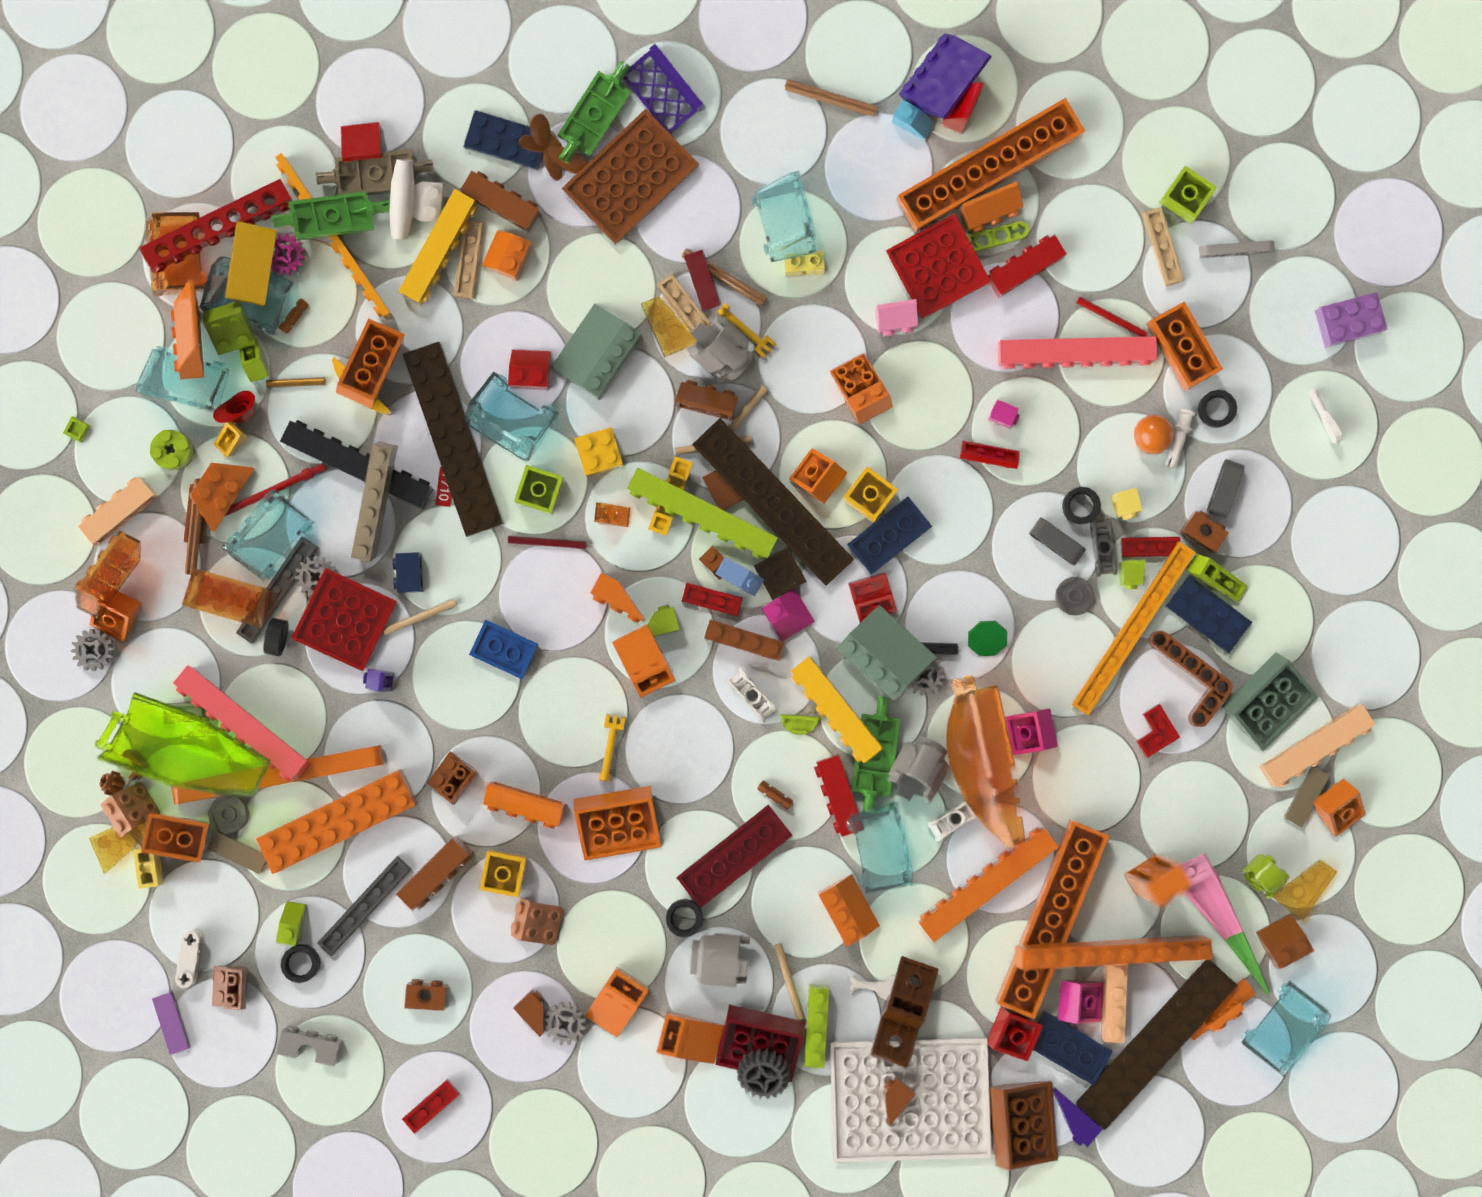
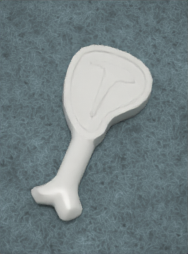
(1330, 425)
(882, 988)

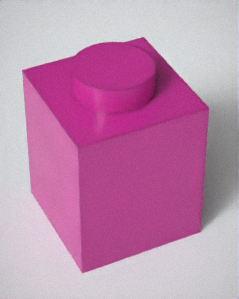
(1004, 414)

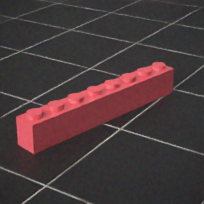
(1077, 351)
(240, 722)

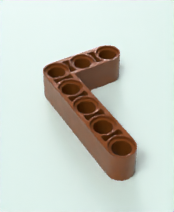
(1196, 672)

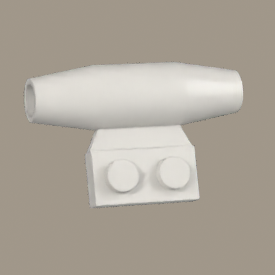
(411, 199)

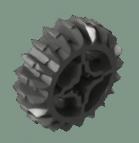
(768, 1076)

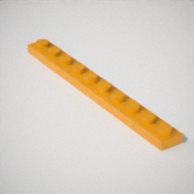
(337, 244)
(1133, 628)

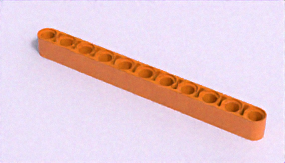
(319, 767)

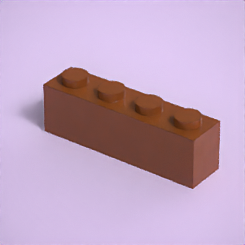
(500, 201)
(744, 640)

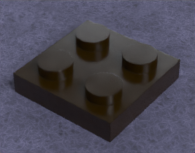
(780, 573)

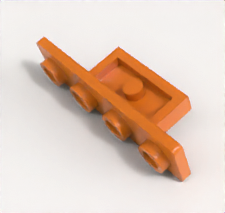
(1227, 1010)

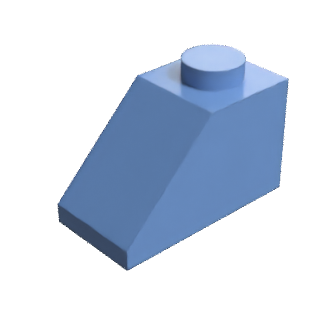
(739, 576)

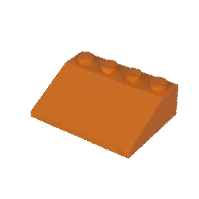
(187, 334)
(617, 823)

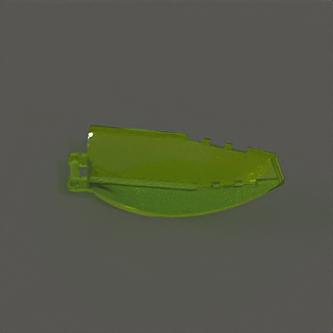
(180, 750)

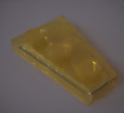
(667, 328)
(112, 848)
(1306, 889)

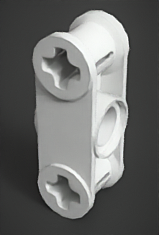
(761, 701)
(945, 824)
(189, 958)

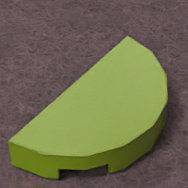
(799, 724)

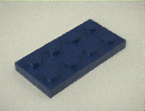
(500, 139)
(889, 535)
(1208, 614)
(1071, 1048)

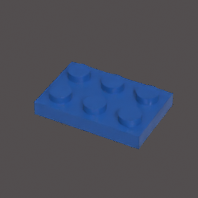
(503, 649)

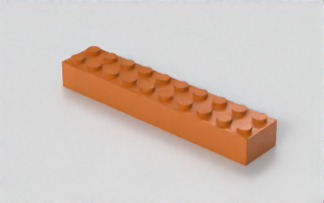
(990, 165)
(1054, 913)

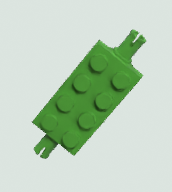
(594, 113)
(331, 215)
(873, 776)

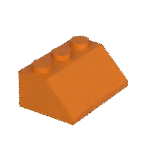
(991, 208)
(848, 910)

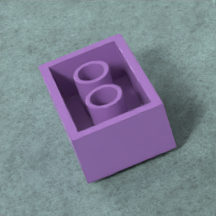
(1351, 320)

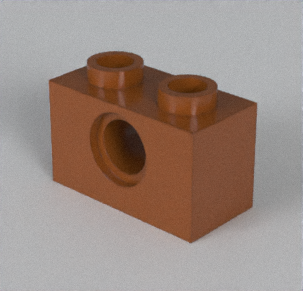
(1193, 527)
(414, 996)

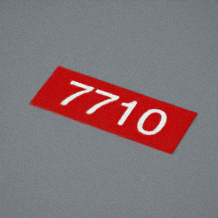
(443, 494)

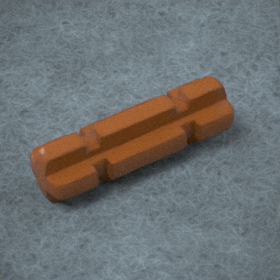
(293, 315)
(775, 794)

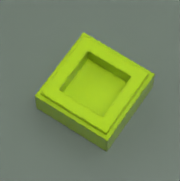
(76, 429)

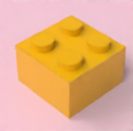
(599, 452)
(870, 494)
(503, 873)

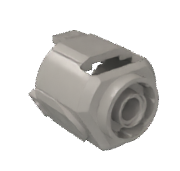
(720, 349)
(919, 769)
(717, 960)

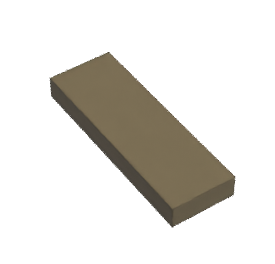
(1306, 795)
(237, 852)

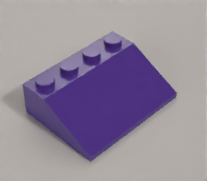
(944, 76)

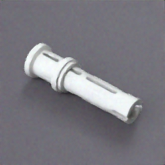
(1182, 428)

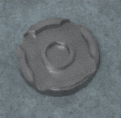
(1074, 596)
(228, 814)

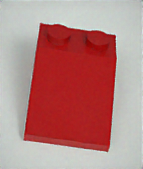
(962, 111)

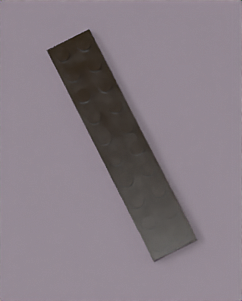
(452, 439)
(772, 502)
(1156, 1043)

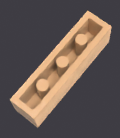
(118, 510)
(1114, 1003)

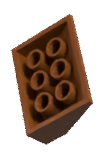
(1023, 1124)

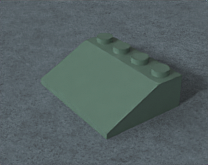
(596, 351)
(887, 653)
(1270, 701)

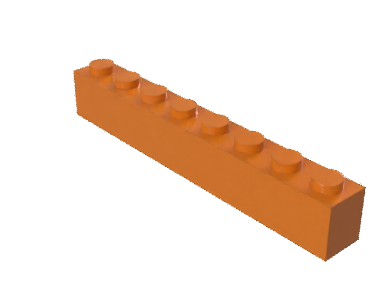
(987, 884)

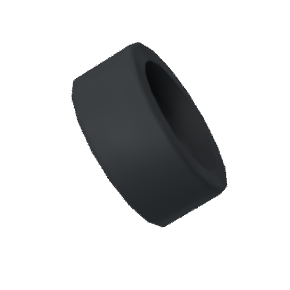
(1219, 394)
(1085, 491)
(275, 637)
(687, 932)
(285, 963)

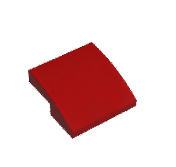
(870, 593)

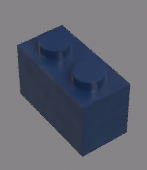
(408, 572)

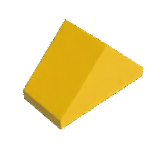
(230, 438)

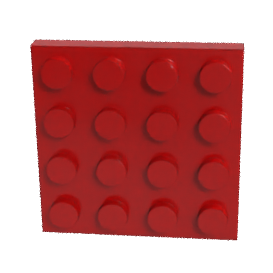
(938, 266)
(343, 619)

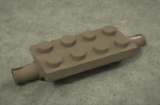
(370, 174)

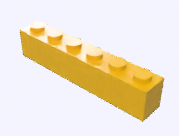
(438, 247)
(836, 709)

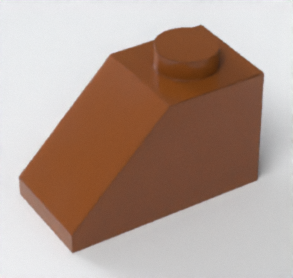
(532, 1011)
(896, 1097)

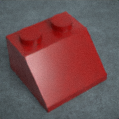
(529, 369)
(1014, 1034)

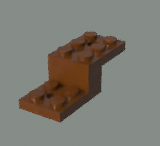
(904, 1012)

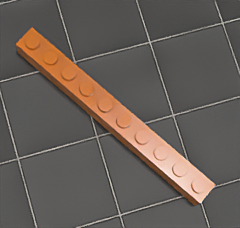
(1113, 952)

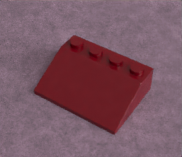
(753, 1029)

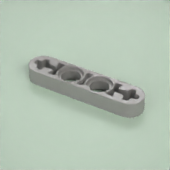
(1236, 249)

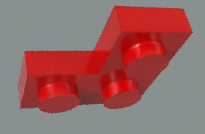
(1162, 731)

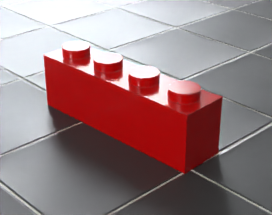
(1027, 265)
(838, 791)

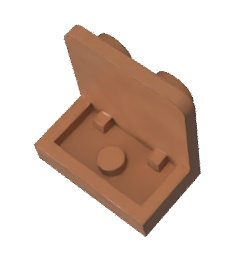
(129, 808)
(536, 922)

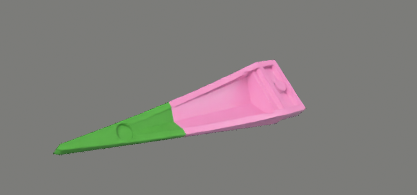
(1213, 902)

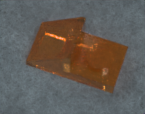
(611, 514)

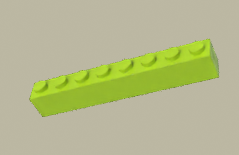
(701, 512)

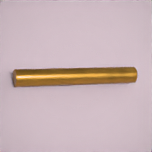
(295, 382)

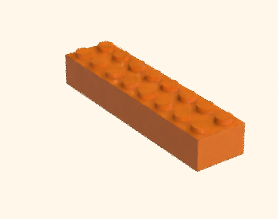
(337, 821)

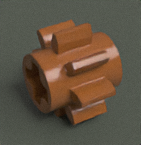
(111, 783)

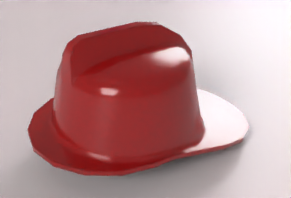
(236, 409)

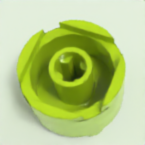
(163, 457)
(1265, 875)

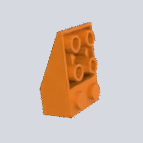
(861, 388)
(611, 591)
(644, 661)
(617, 1001)
(689, 1038)

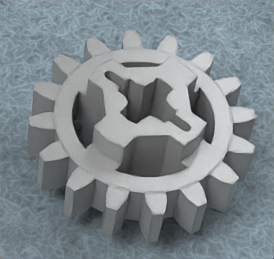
(307, 568)
(86, 654)
(929, 681)
(561, 1016)

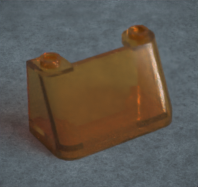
(175, 276)

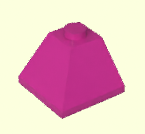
(788, 614)

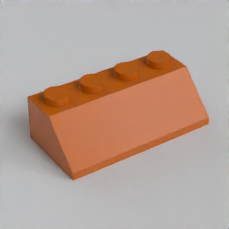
(524, 803)

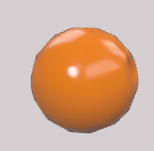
(1154, 434)

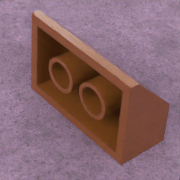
(706, 400)

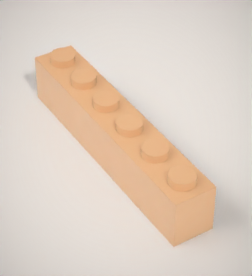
(1317, 745)

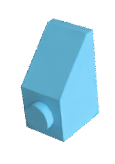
(913, 120)

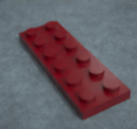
(734, 856)

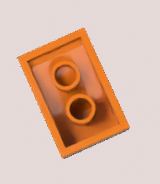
(174, 837)

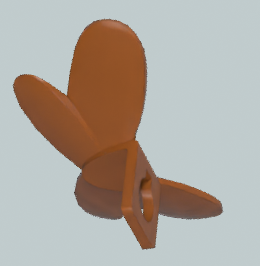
(546, 141)

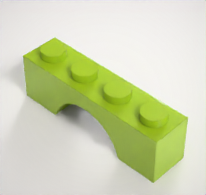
(816, 1026)

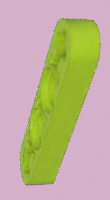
(991, 235)

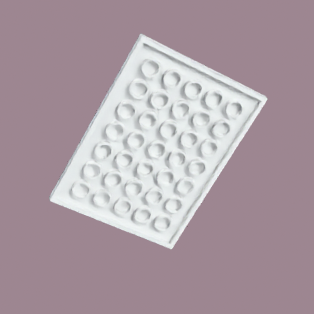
(940, 1122)

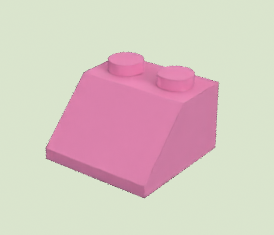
(896, 317)

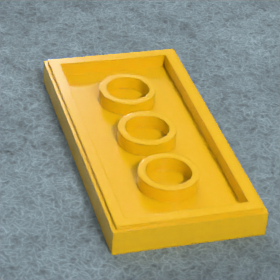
(250, 264)

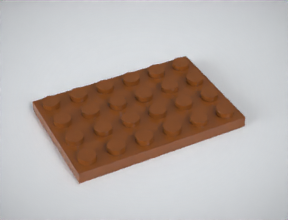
(630, 176)

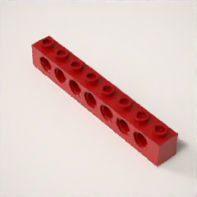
(204, 224)

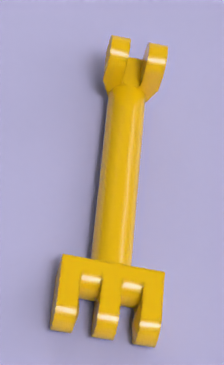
(761, 344)
(604, 775)

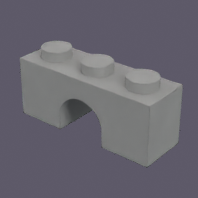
(326, 1047)

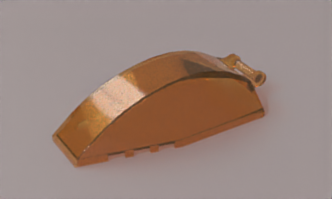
(983, 758)

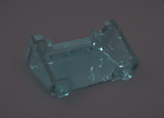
(785, 218)
(266, 316)
(161, 381)
(509, 418)
(267, 534)
(882, 848)
(1287, 1029)

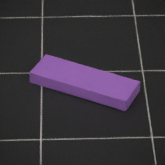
(170, 1023)

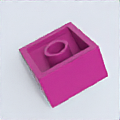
(1031, 731)
(1080, 1001)

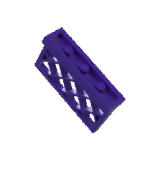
(675, 78)

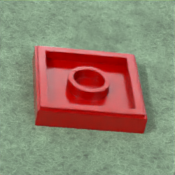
(361, 141)

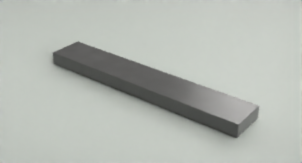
(281, 584)
(364, 905)

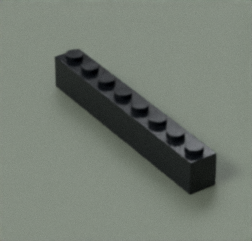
(352, 462)

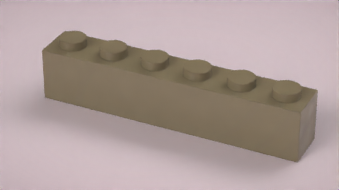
(374, 501)

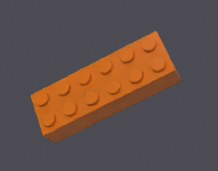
(1158, 880)

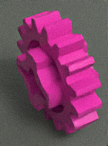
(290, 250)

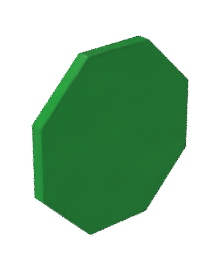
(987, 638)

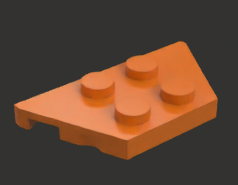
(218, 490)

